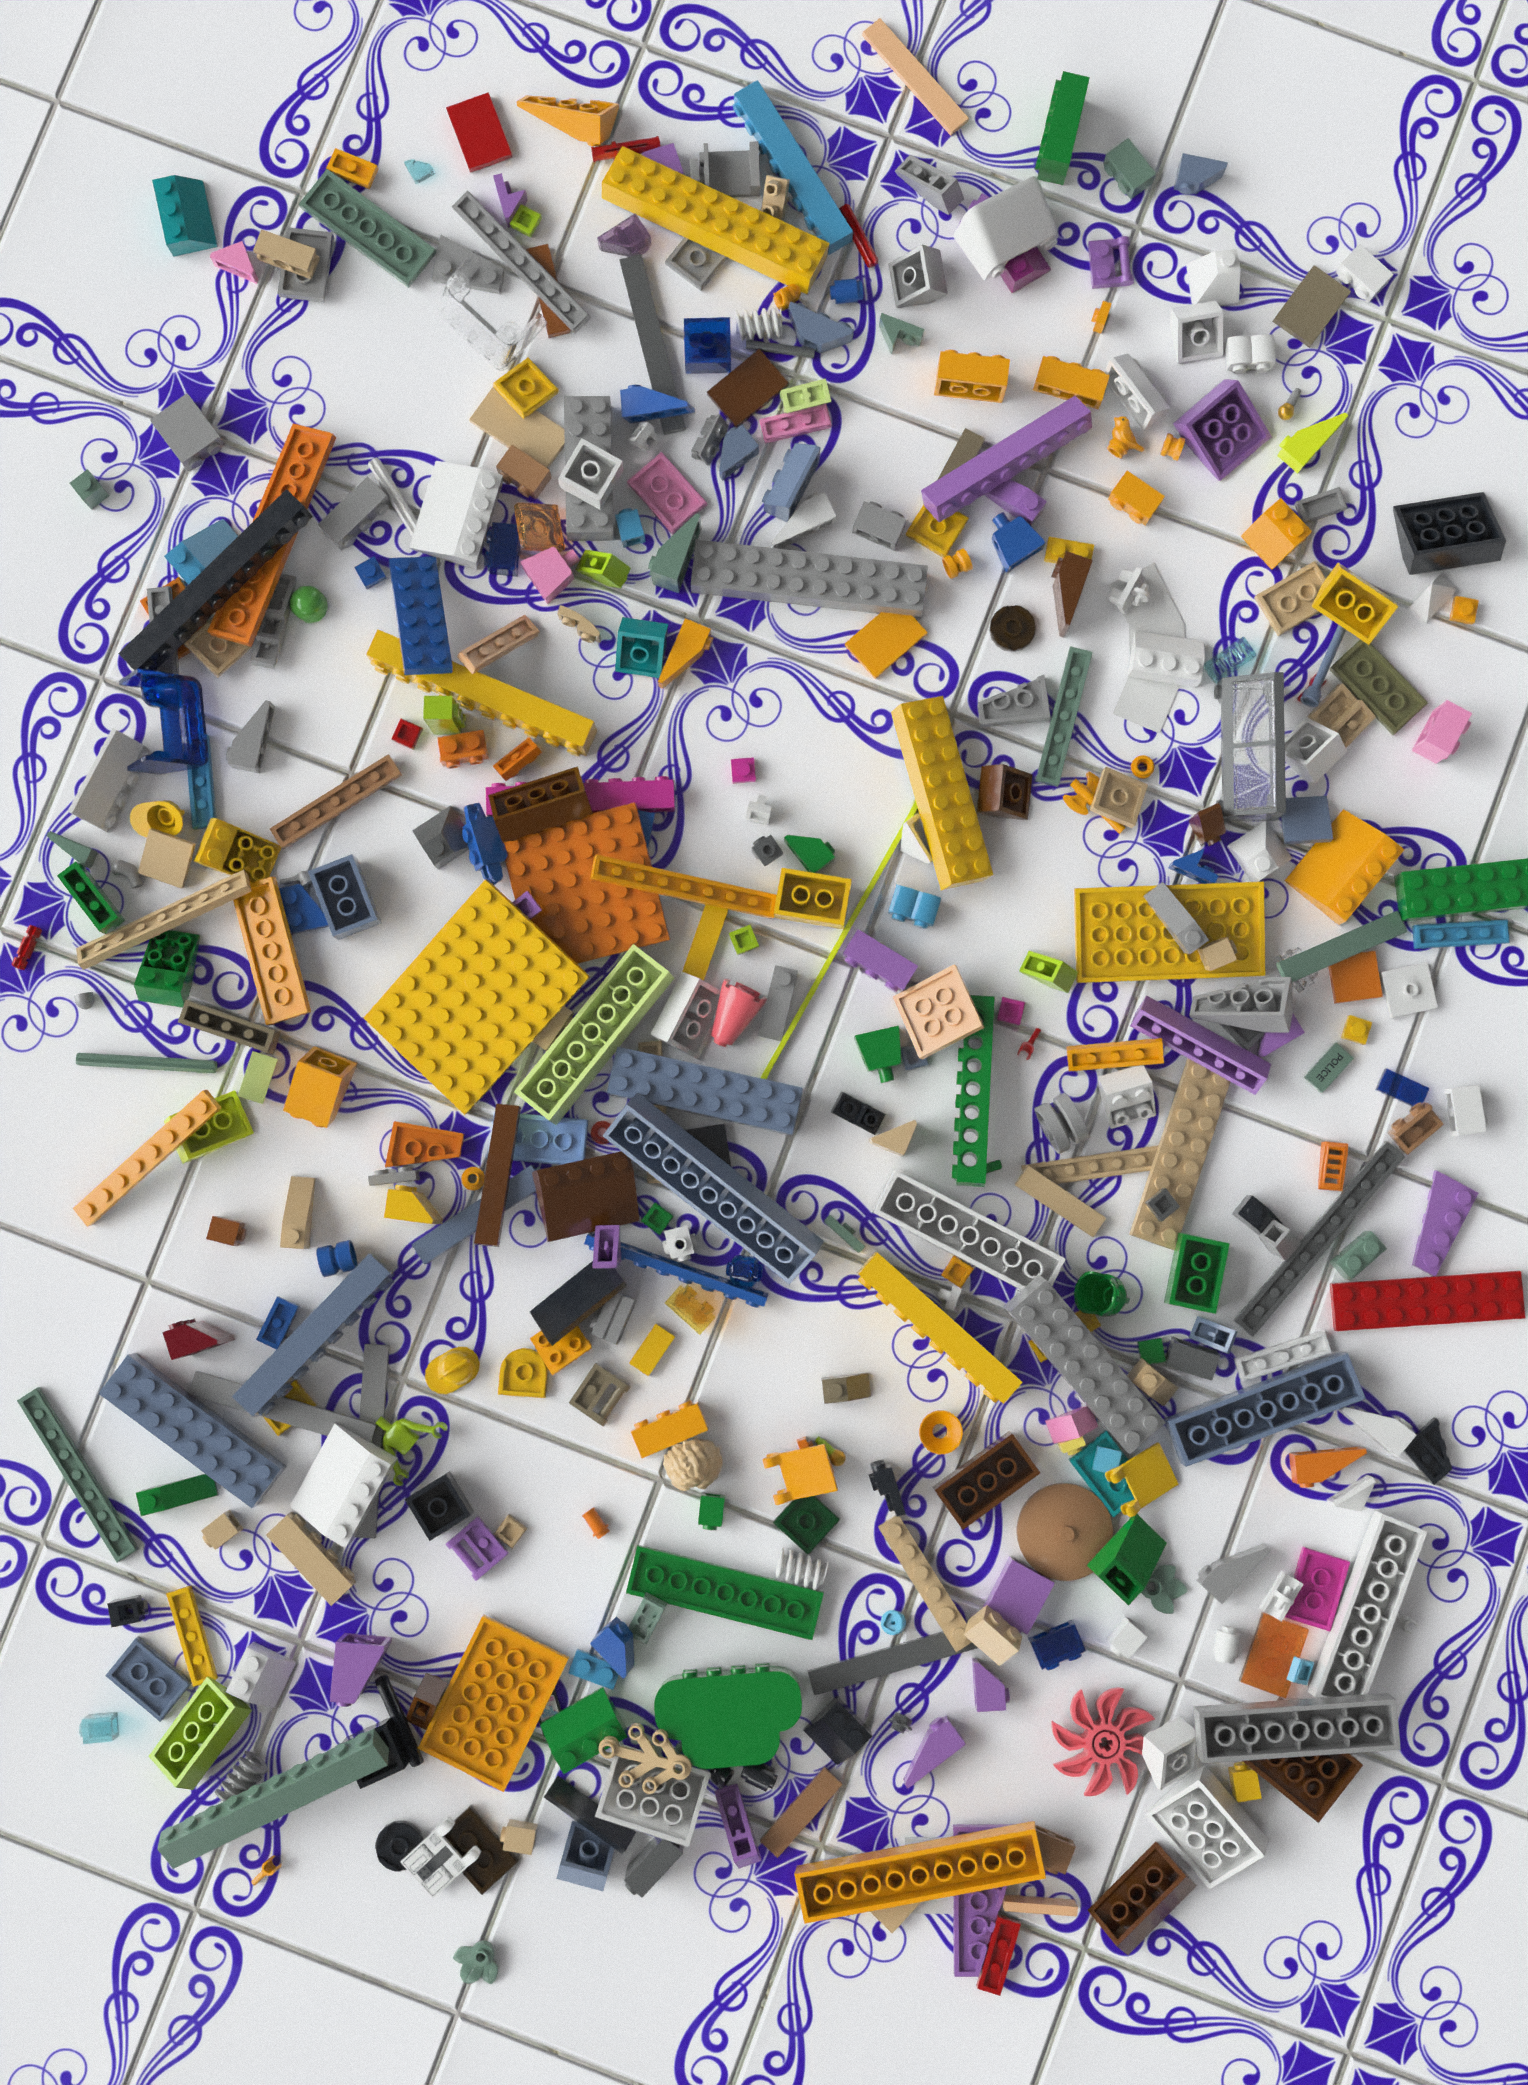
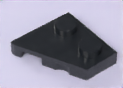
(1429, 1452)

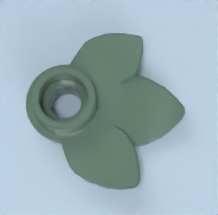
(1165, 1589)
(476, 1965)

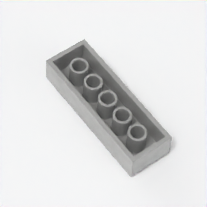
(591, 420)

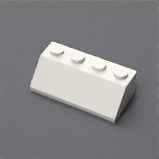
(108, 781)

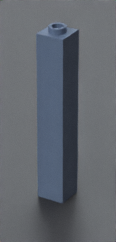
(465, 1222)

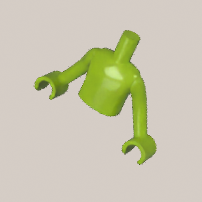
(402, 1438)

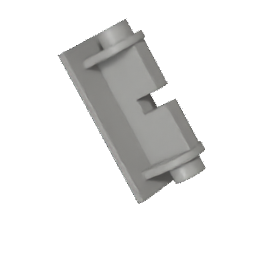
(714, 430)

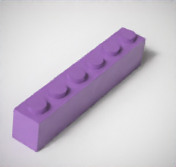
(1201, 1045)

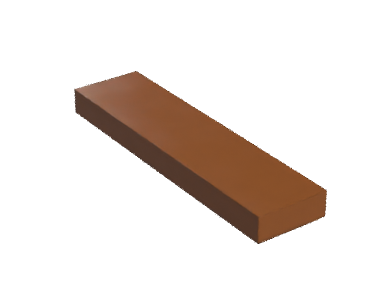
(554, 326)

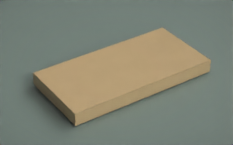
(533, 435)

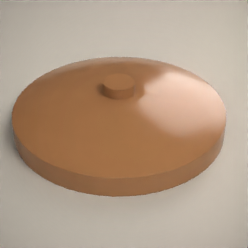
(1063, 1530)

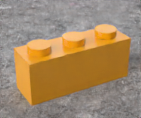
(1070, 380)
(669, 1428)

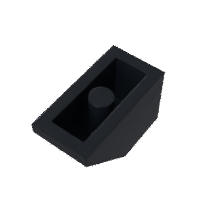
(1254, 1214)

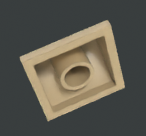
(896, 1139)

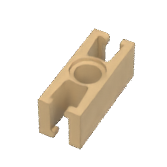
(286, 254)

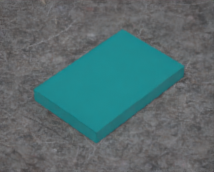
(1110, 1494)

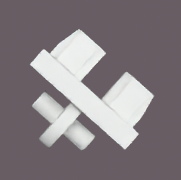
(1133, 592)
(1281, 1596)

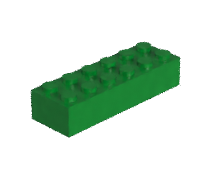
(1462, 890)

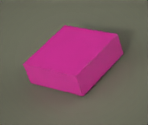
(1010, 1011)

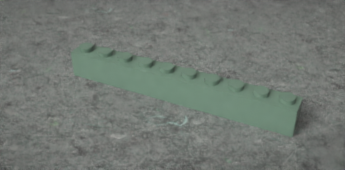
(273, 1798)

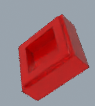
(407, 734)

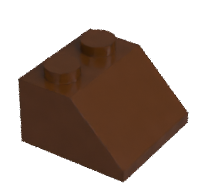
(1004, 792)

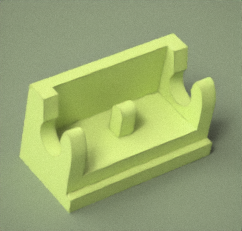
(805, 396)
(257, 1077)

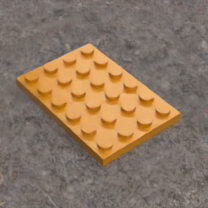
(493, 1703)

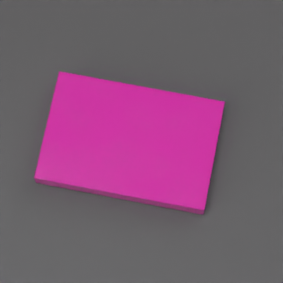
(1321, 1589)

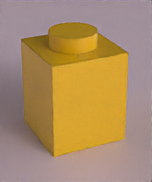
(1244, 1782)

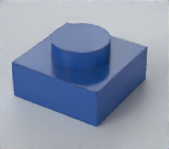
(370, 572)

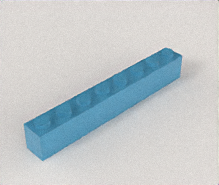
(791, 163)

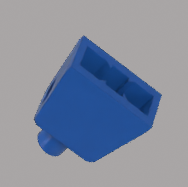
(1015, 541)

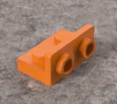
(463, 748)

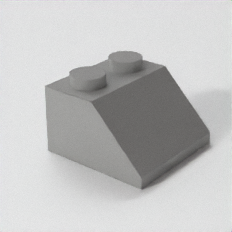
(918, 277)

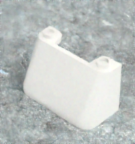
(1006, 227)

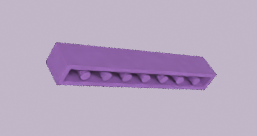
(1007, 458)

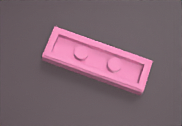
(795, 423)

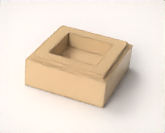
(510, 1531)

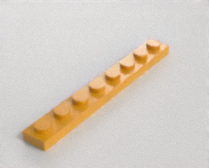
(683, 886)
(147, 1157)

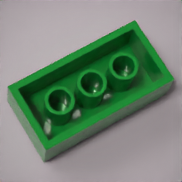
(1061, 127)

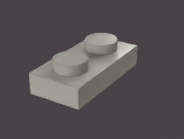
(384, 1177)

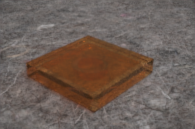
(539, 526)

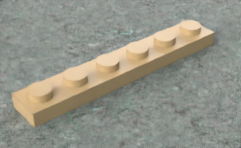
(925, 1581)

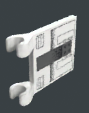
(436, 1861)

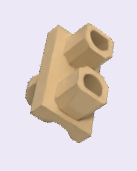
(775, 196)

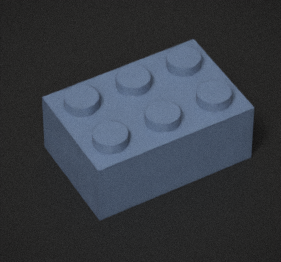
(344, 897)

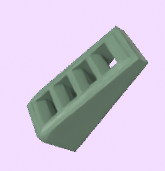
(81, 853)

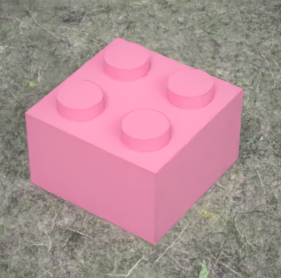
(1442, 732)

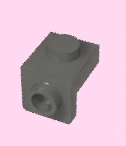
(766, 850)

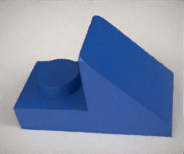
(1189, 867)

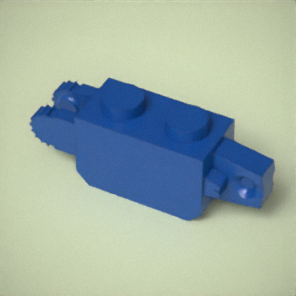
(484, 843)

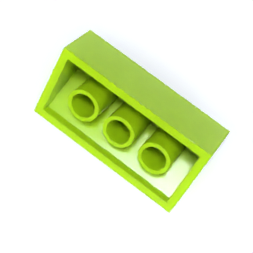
(199, 1734)

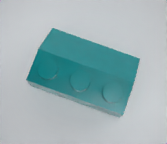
(184, 214)

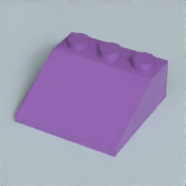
(1223, 428)

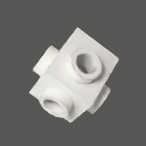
(680, 1233)

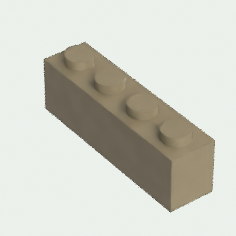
(229, 1027)

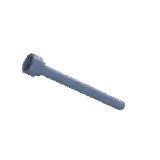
(1312, 695)

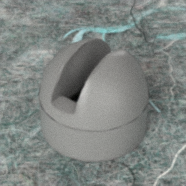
(84, 1000)

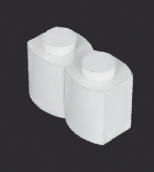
(1250, 353)

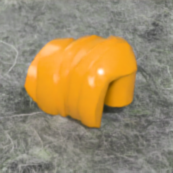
(786, 295)

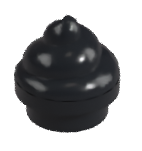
(721, 1776)

